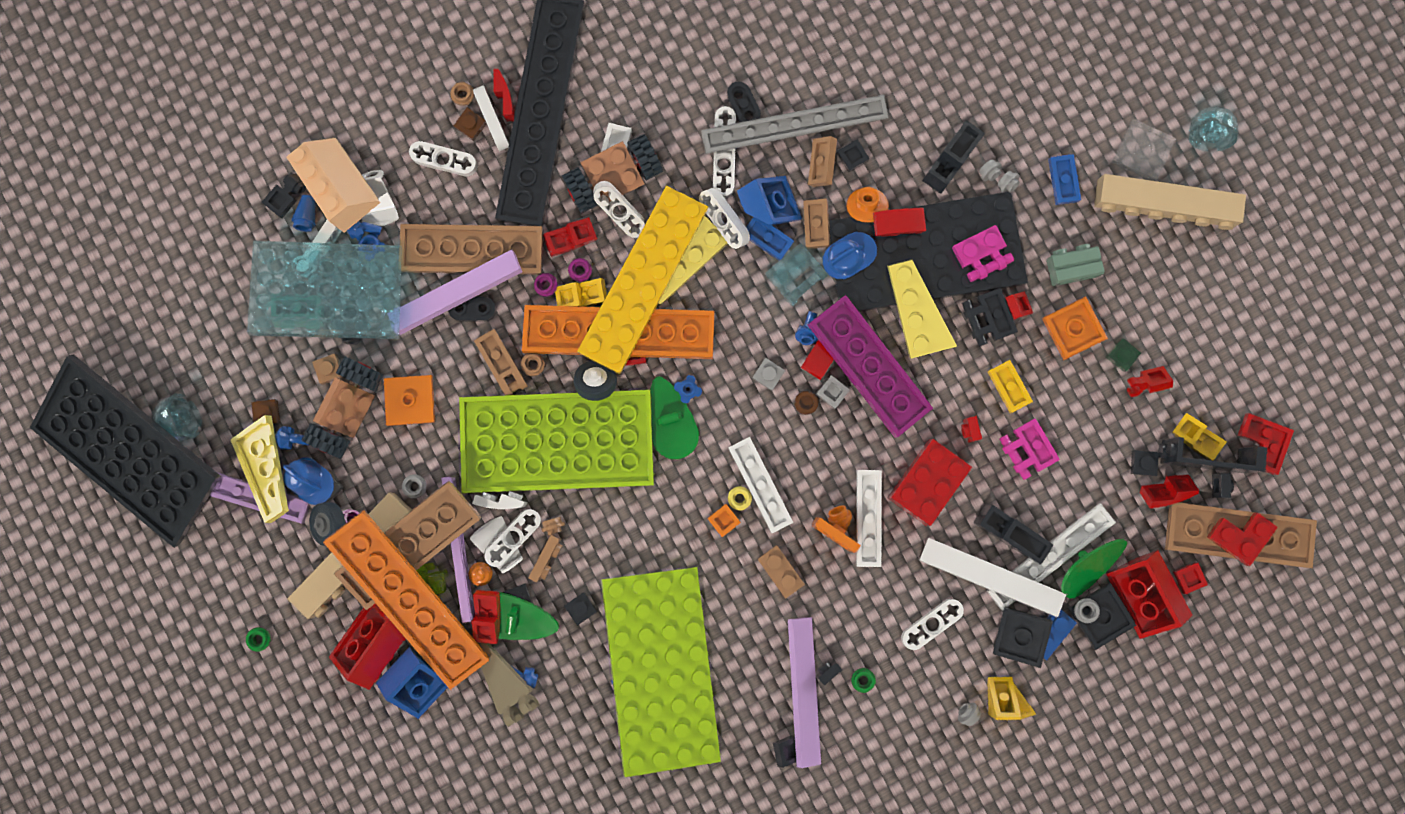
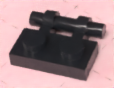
(995, 313)

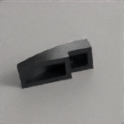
(953, 157)
(1013, 533)

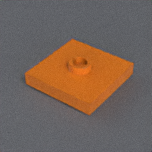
(1074, 328)
(409, 400)
(836, 534)

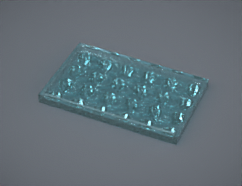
(325, 290)

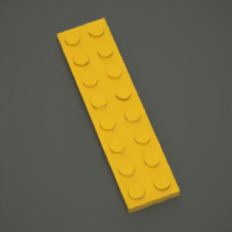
(643, 280)

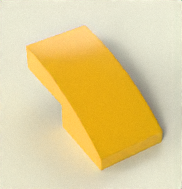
(581, 294)
(1198, 437)

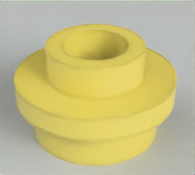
(747, 498)

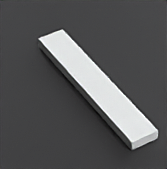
(1065, 546)
(992, 577)

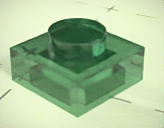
(1123, 355)

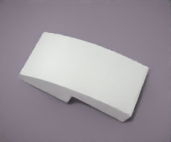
(509, 501)

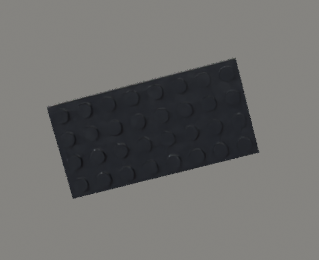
(933, 253)
(124, 451)

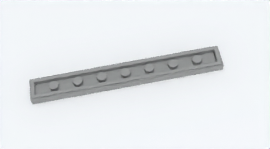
(794, 124)

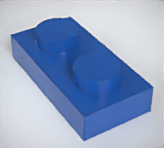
(1064, 179)
(769, 238)
(1060, 629)

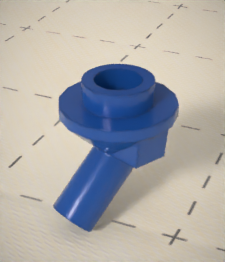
(358, 229)
(804, 333)
(285, 438)
(528, 676)

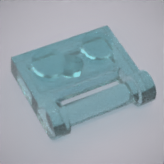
(790, 269)

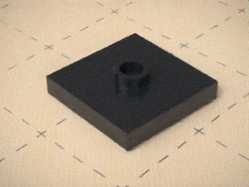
(1112, 619)
(1022, 637)

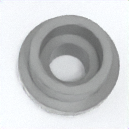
(990, 170)
(1009, 182)
(406, 486)
(1094, 610)
(969, 714)

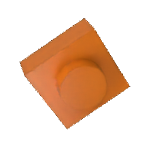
(724, 520)

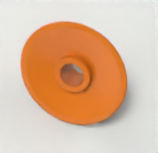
(863, 210)

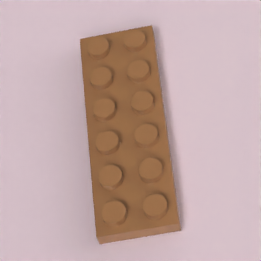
(466, 247)
(1191, 524)
(422, 533)

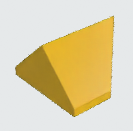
(1006, 701)

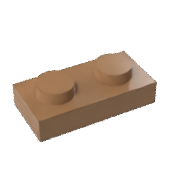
(822, 161)
(816, 223)
(550, 550)
(781, 571)

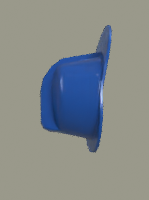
(849, 255)
(309, 480)

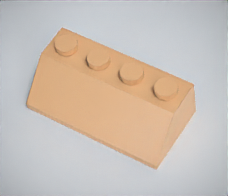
(333, 181)

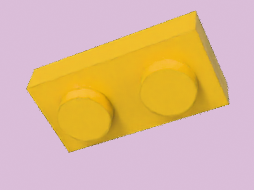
(1010, 386)

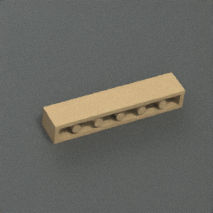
(1169, 201)
(322, 584)

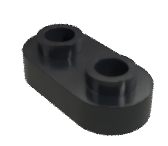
(746, 104)
(472, 312)

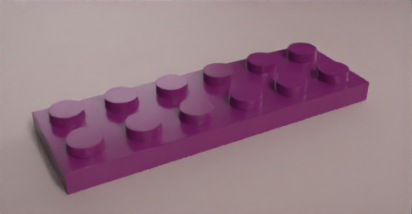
(870, 366)

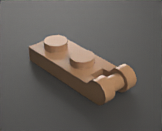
(500, 362)

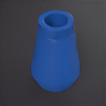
(304, 216)

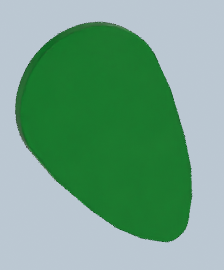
(673, 424)
(1091, 567)
(524, 620)

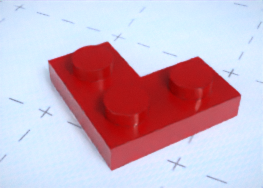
(1267, 435)
(1243, 543)

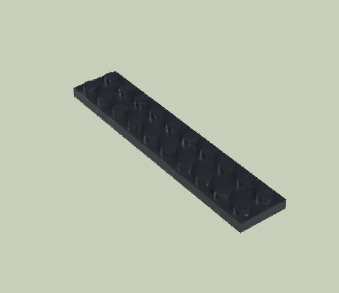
(539, 112)

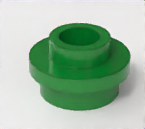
(251, 639)
(869, 685)

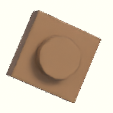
(326, 368)

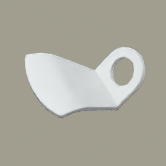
(384, 212)
(487, 534)

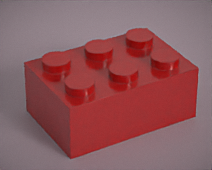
(929, 482)

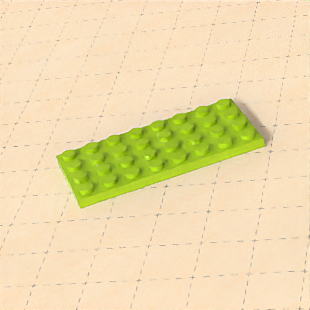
(555, 442)
(660, 671)

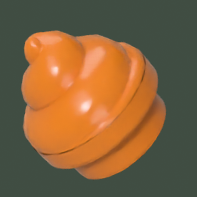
(840, 516)
(480, 573)

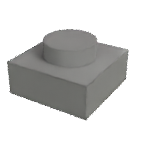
(768, 374)
(833, 392)

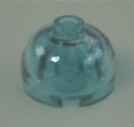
(1213, 129)
(178, 417)

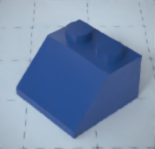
(411, 684)

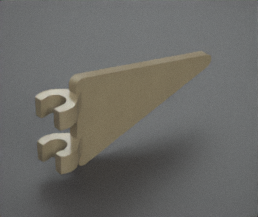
(506, 687)

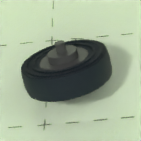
(325, 520)

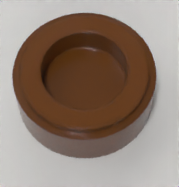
(806, 403)

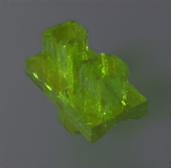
(436, 579)

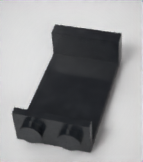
(1248, 459)

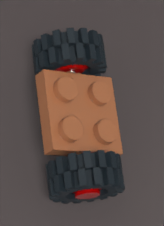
(614, 167)
(343, 408)

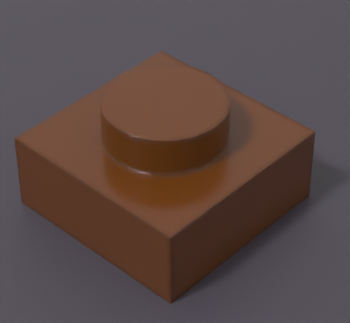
(470, 124)
(266, 407)

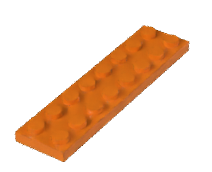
(667, 334)
(406, 599)

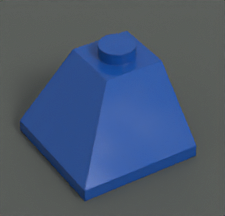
(770, 200)

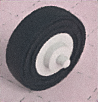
(594, 381)

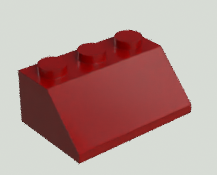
(1150, 594)
(367, 647)

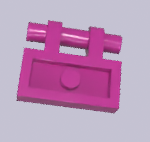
(980, 246)
(1036, 446)

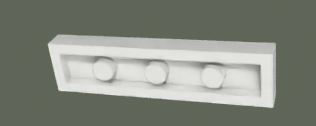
(760, 485)
(868, 517)

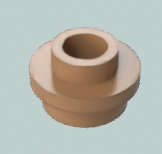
(457, 89)
(526, 361)
(553, 526)

